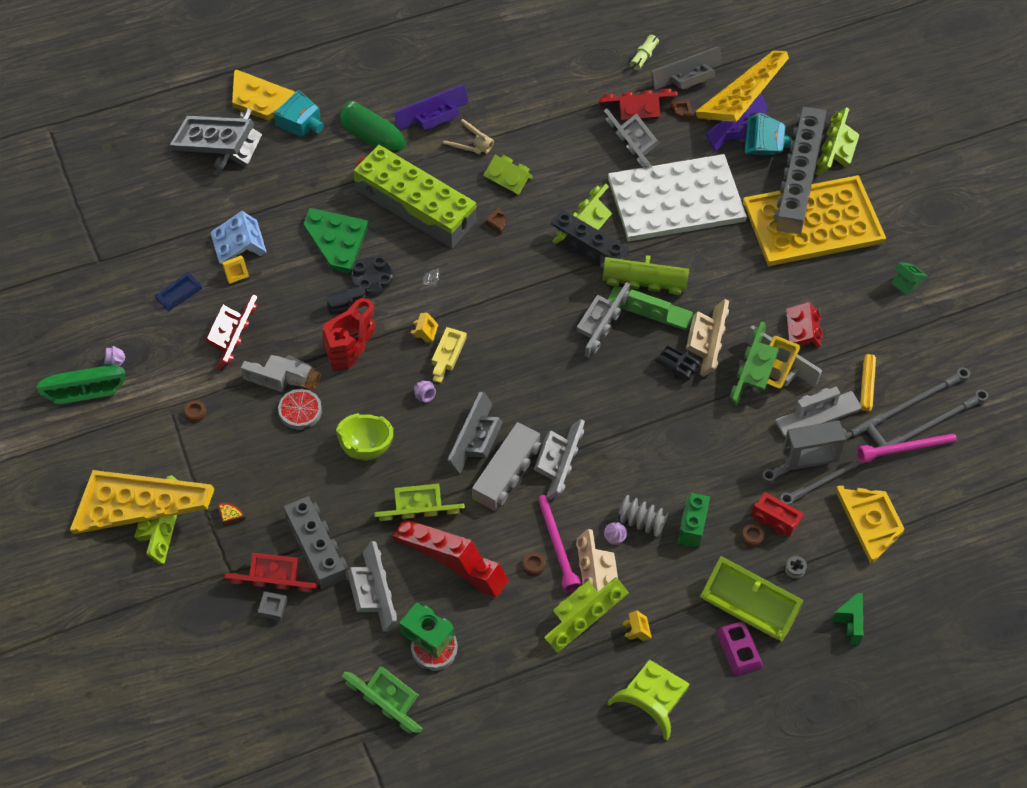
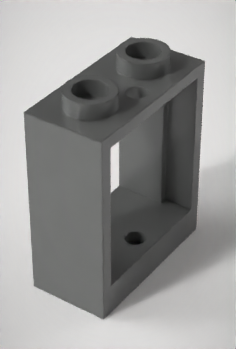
(813, 445)

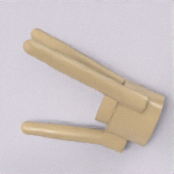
(482, 142)

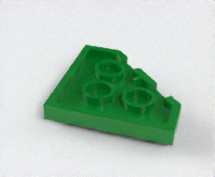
(336, 237)

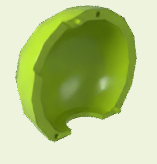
(364, 436)

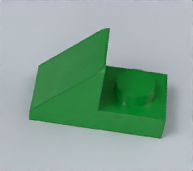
(908, 277)
(852, 614)

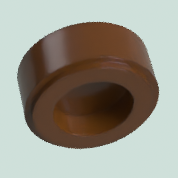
(195, 411)
(752, 535)
(533, 564)

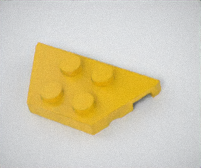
(258, 95)
(871, 519)

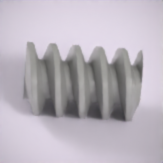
(642, 516)

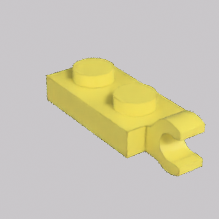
(447, 352)

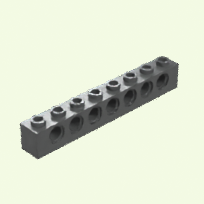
(801, 170)

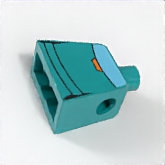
(298, 115)
(765, 135)

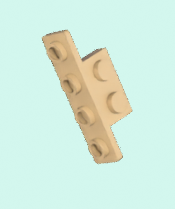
(706, 336)
(595, 565)

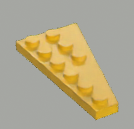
(740, 94)
(128, 499)

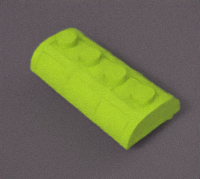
(645, 274)
(751, 599)

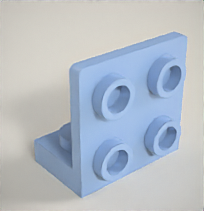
(236, 236)

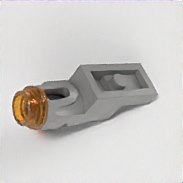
(281, 371)

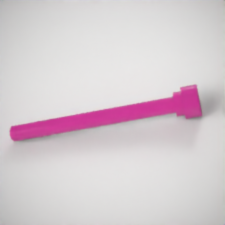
(867, 453)
(570, 580)

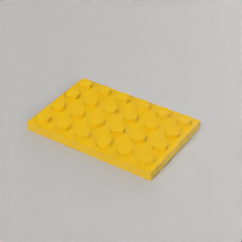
(835, 221)

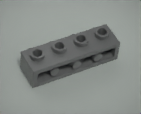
(315, 543)

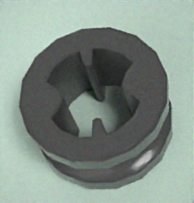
(791, 563)

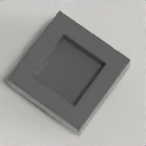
(272, 606)

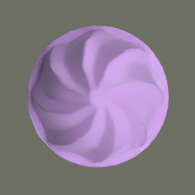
(114, 356)
(424, 391)
(615, 533)

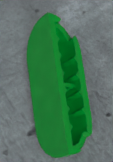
(370, 127)
(82, 384)

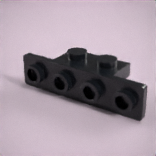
(588, 240)

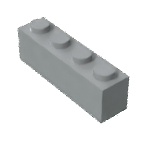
(506, 466)

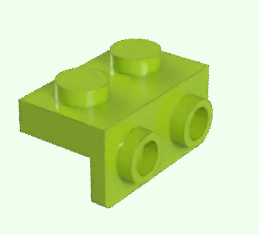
(507, 174)

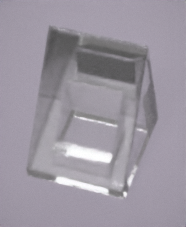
(431, 278)

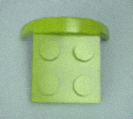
(654, 692)

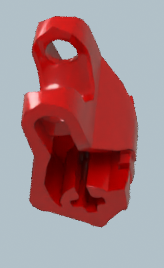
(340, 332)

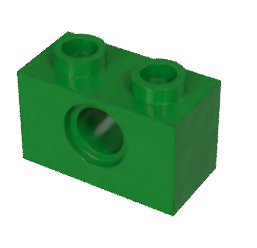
(431, 641)

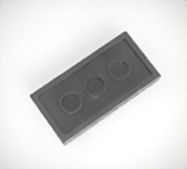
(212, 134)

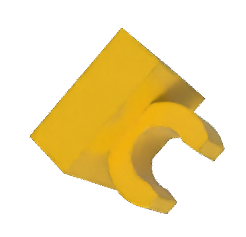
(235, 269)
(425, 327)
(639, 626)

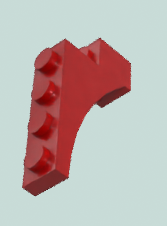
(455, 553)

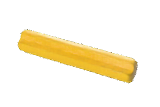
(868, 382)

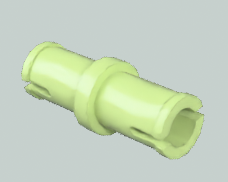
(644, 52)

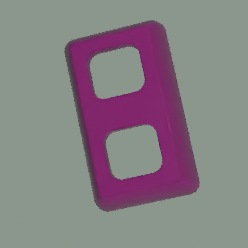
(731, 647)

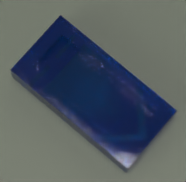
(178, 291)

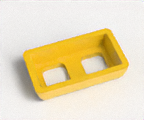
(784, 367)

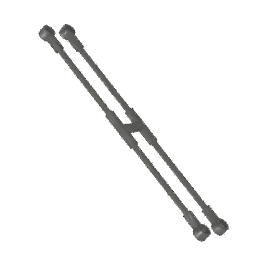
(879, 440)

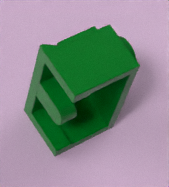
(693, 520)

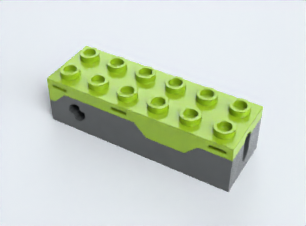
(415, 196)

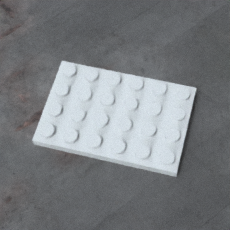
(676, 197)

